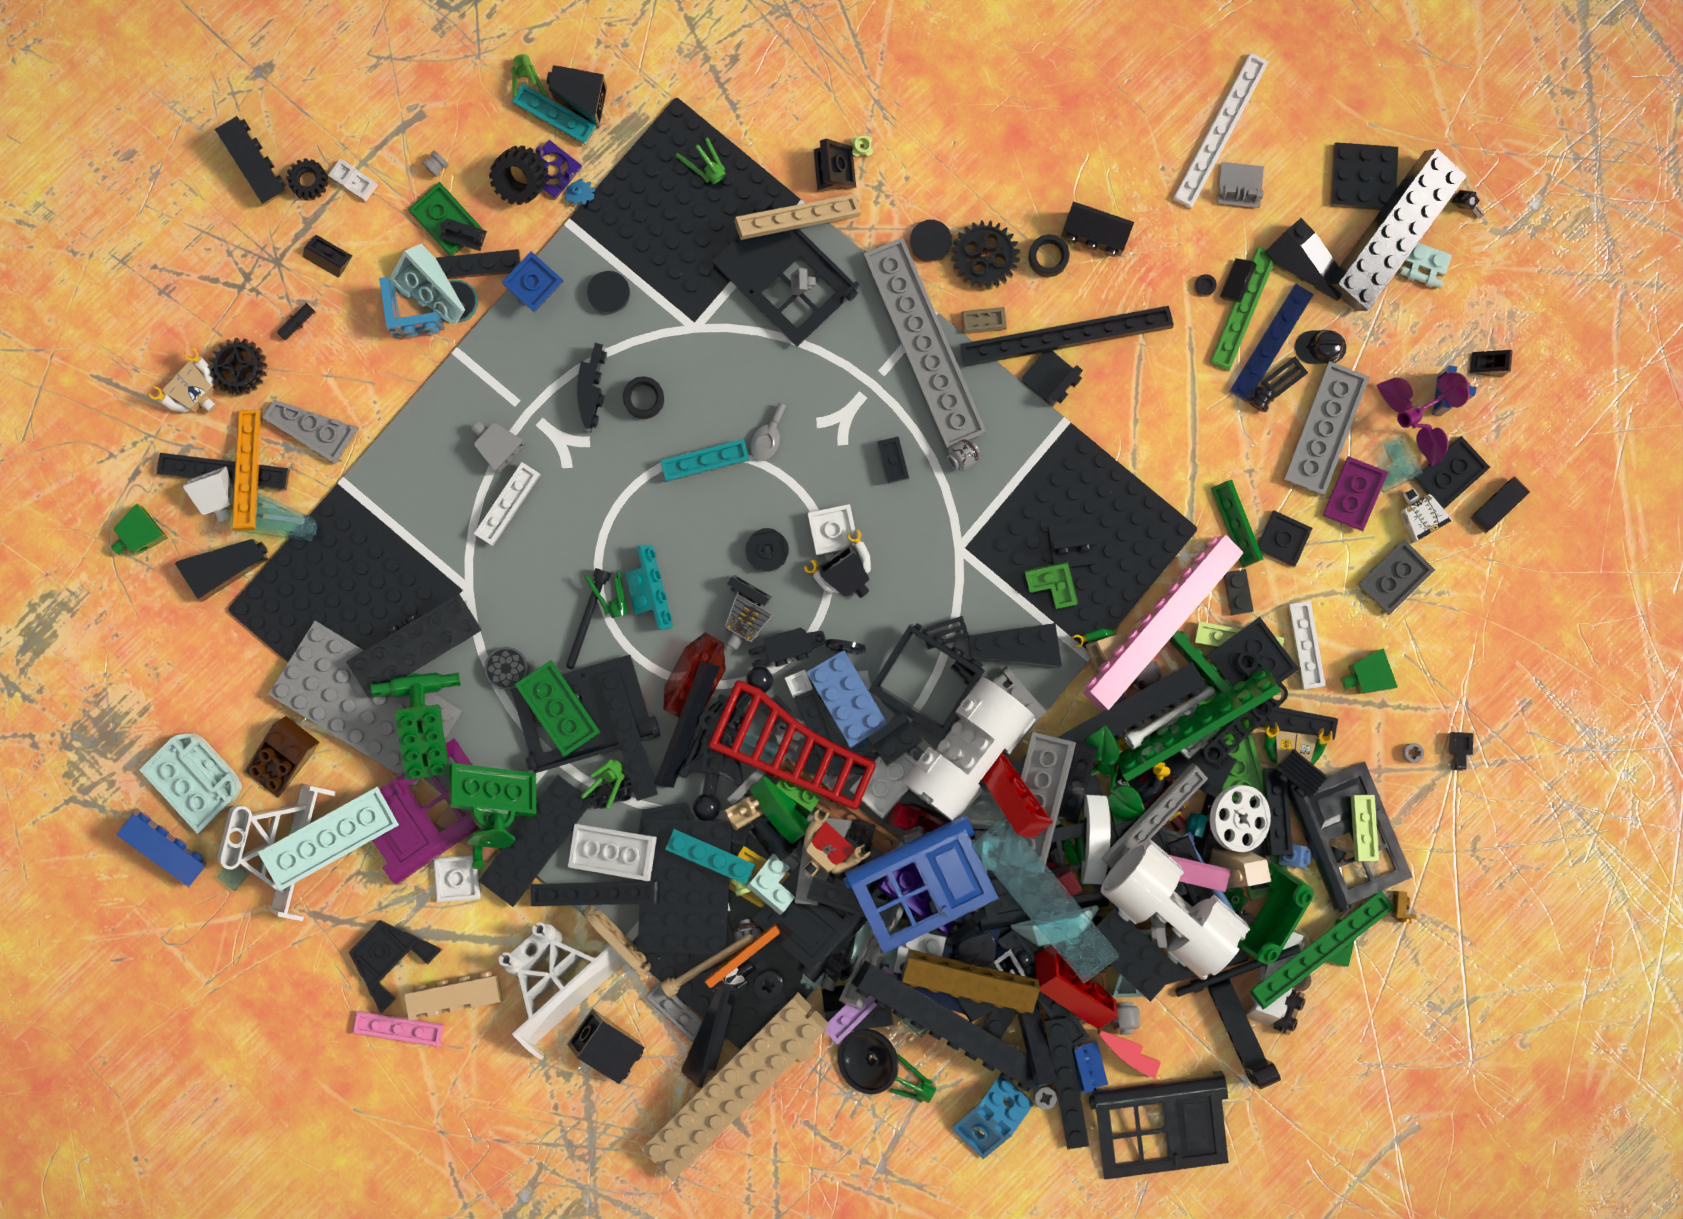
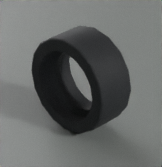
(1048, 239)
(640, 381)

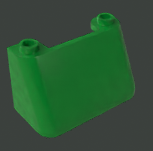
(1277, 916)

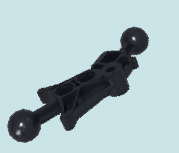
(707, 804)

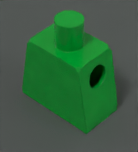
(137, 532)
(1370, 674)

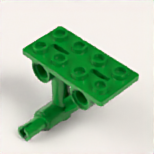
(420, 725)

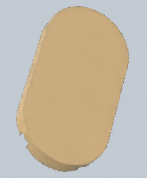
(617, 939)

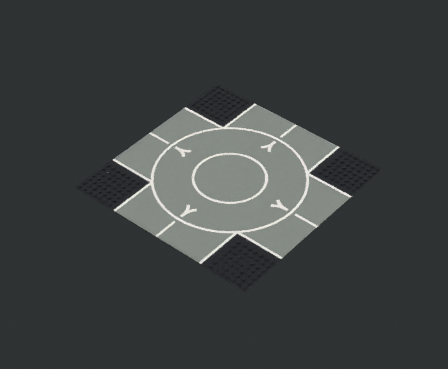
(939, 544)

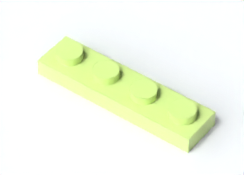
(1215, 635)

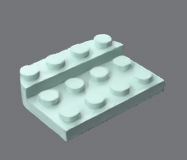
(193, 779)

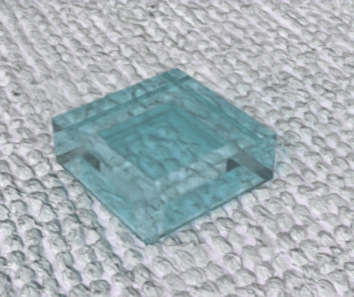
(233, 877)

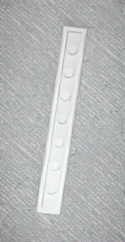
(1220, 130)

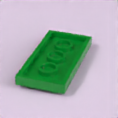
(557, 708)

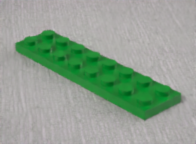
(1198, 724)

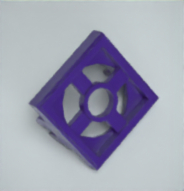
(573, 168)

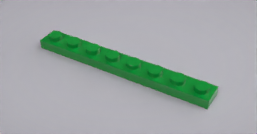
(1321, 950)

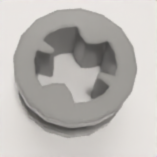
(1419, 748)

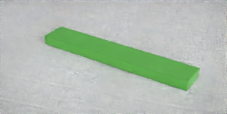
(1242, 313)

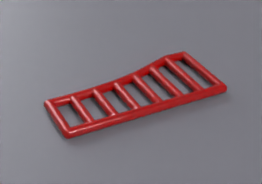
(793, 725)

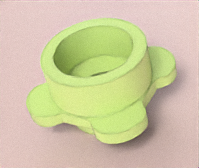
(861, 140)

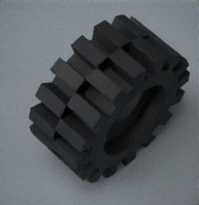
(301, 168)

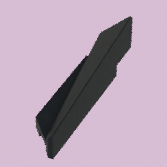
(710, 1037)

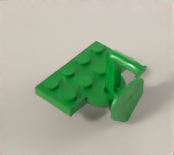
(492, 794)

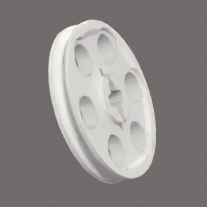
(1232, 819)

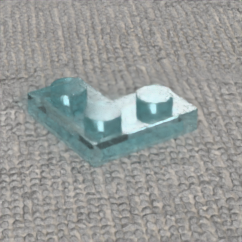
(1403, 466)

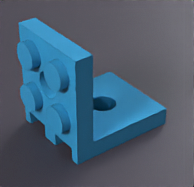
(406, 326)
(993, 1117)

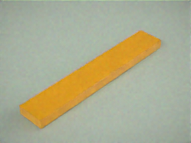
(246, 470)

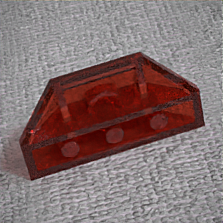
(678, 685)

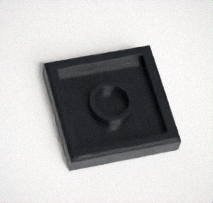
(1284, 538)

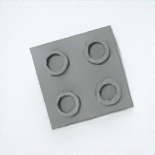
(1240, 185)

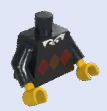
(1147, 784)

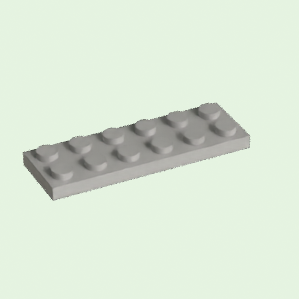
(1326, 428)
(1046, 777)

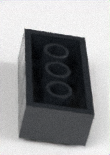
(1138, 958)

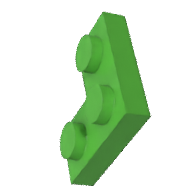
(1058, 579)

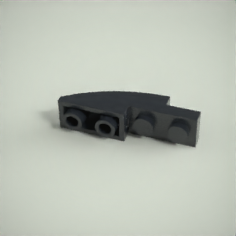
(588, 395)

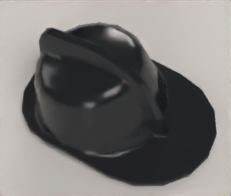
(1320, 346)

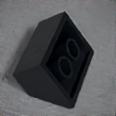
(1097, 229)
(876, 1018)

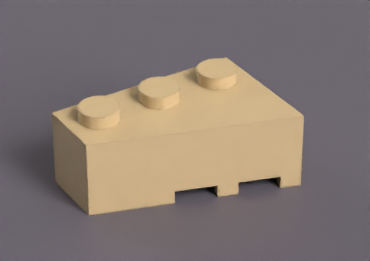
(1246, 868)

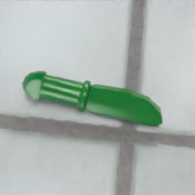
(1069, 850)

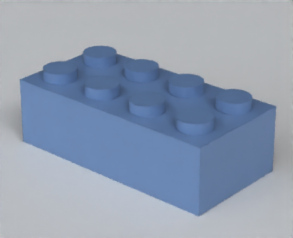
(846, 699)

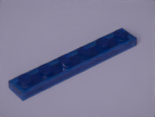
(1271, 342)

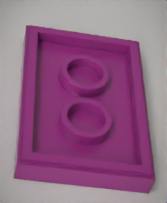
(1355, 494)

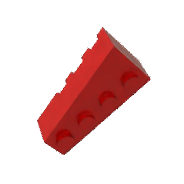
(1016, 799)
(1063, 986)

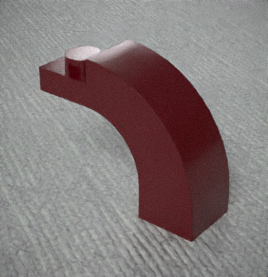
(914, 815)

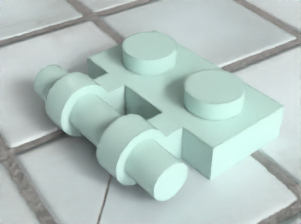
(1428, 259)

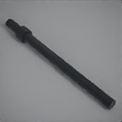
(1198, 985)

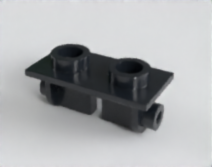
(462, 234)
(601, 794)
(1294, 1004)

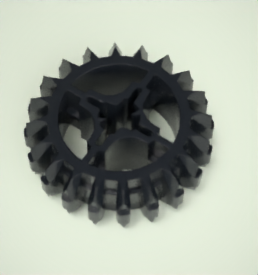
(235, 349)

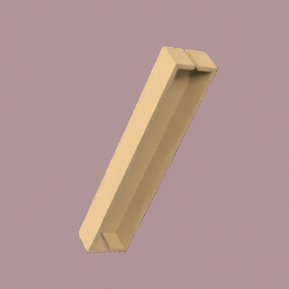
(735, 1086)

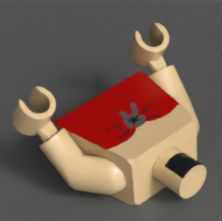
(828, 848)

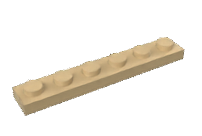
(797, 216)

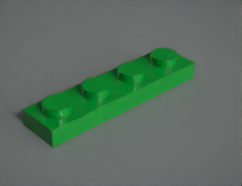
(1237, 522)
(1194, 654)

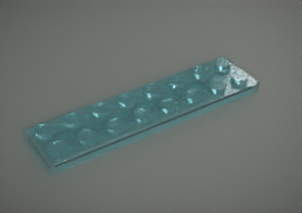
(1045, 900)

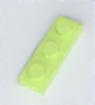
(1364, 828)

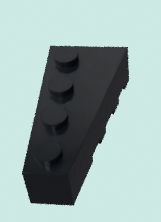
(250, 159)
(1024, 645)

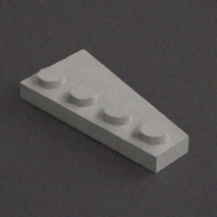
(317, 432)
(804, 879)

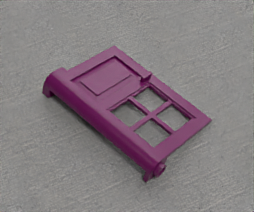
(416, 838)

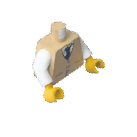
(189, 388)

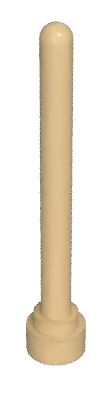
(671, 986)

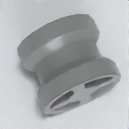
(435, 163)
(1043, 1095)

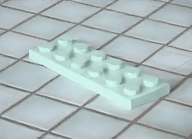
(328, 838)

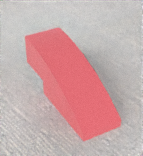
(1130, 1053)

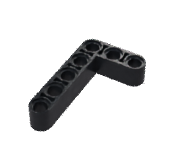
(1252, 716)
(1257, 1068)

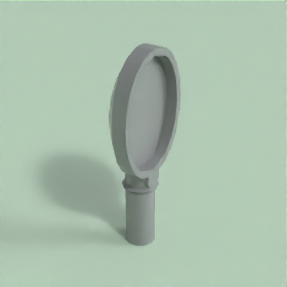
(767, 438)

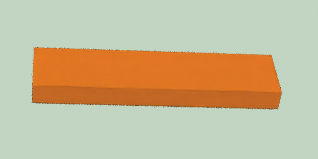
(742, 955)

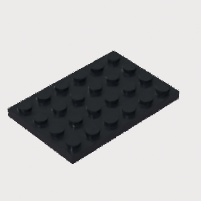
(691, 897)

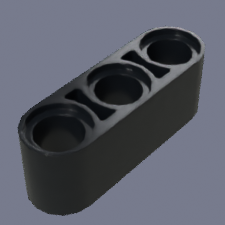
(1500, 504)

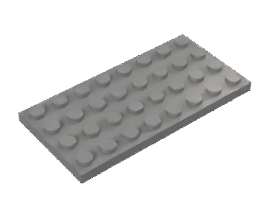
(328, 694)

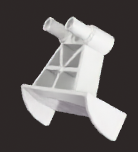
(239, 820)
(520, 963)

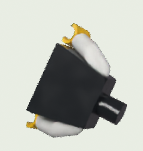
(845, 571)

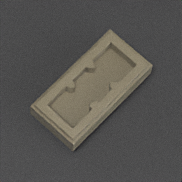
(984, 320)

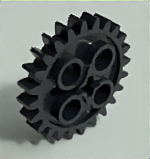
(993, 272)

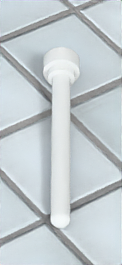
(1134, 738)

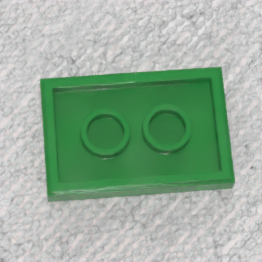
(434, 209)

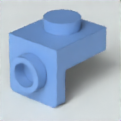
(1300, 858)

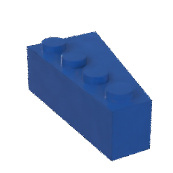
(162, 847)

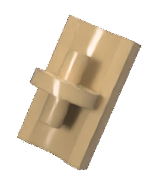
(743, 812)

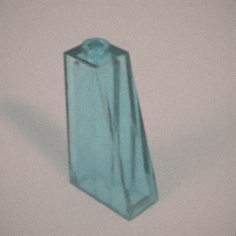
(282, 521)

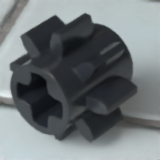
(839, 967)

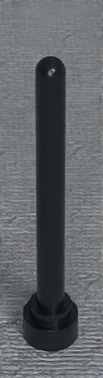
(600, 579)

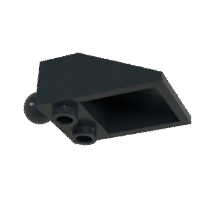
(1005, 962)

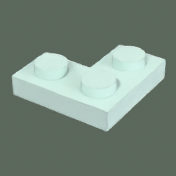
(767, 885)

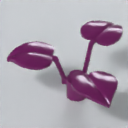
(1431, 442)

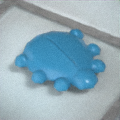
(579, 192)

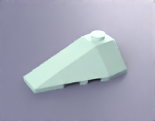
(423, 279)

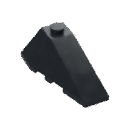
(1305, 256)

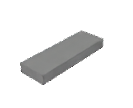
(675, 1011)

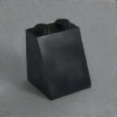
(579, 91)
(605, 1046)

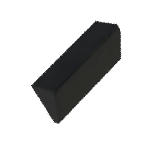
(326, 255)

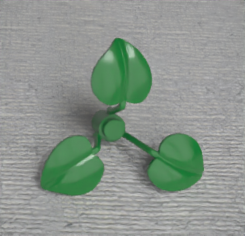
(1124, 799)

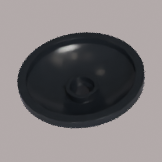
(860, 1067)

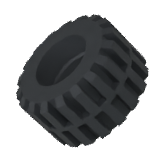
(507, 185)

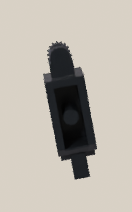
(787, 646)

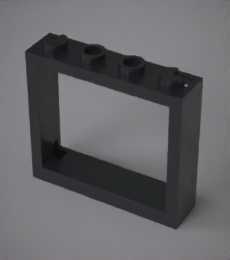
(901, 705)

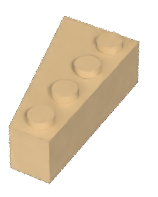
(453, 997)

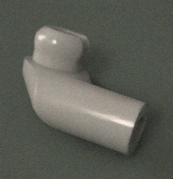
(779, 732)

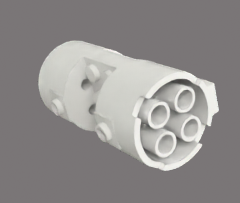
(987, 726)
(1202, 935)

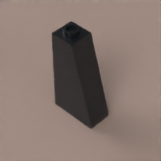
(221, 567)

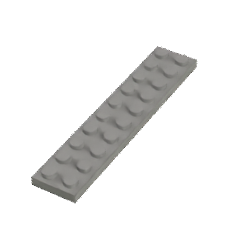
(924, 343)

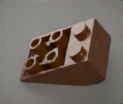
(281, 755)

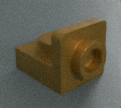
(1401, 903)

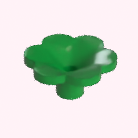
(1237, 893)

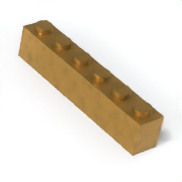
(970, 981)

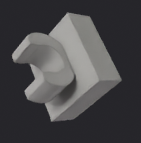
(800, 282)

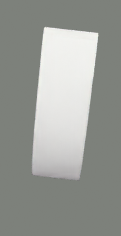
(1097, 839)

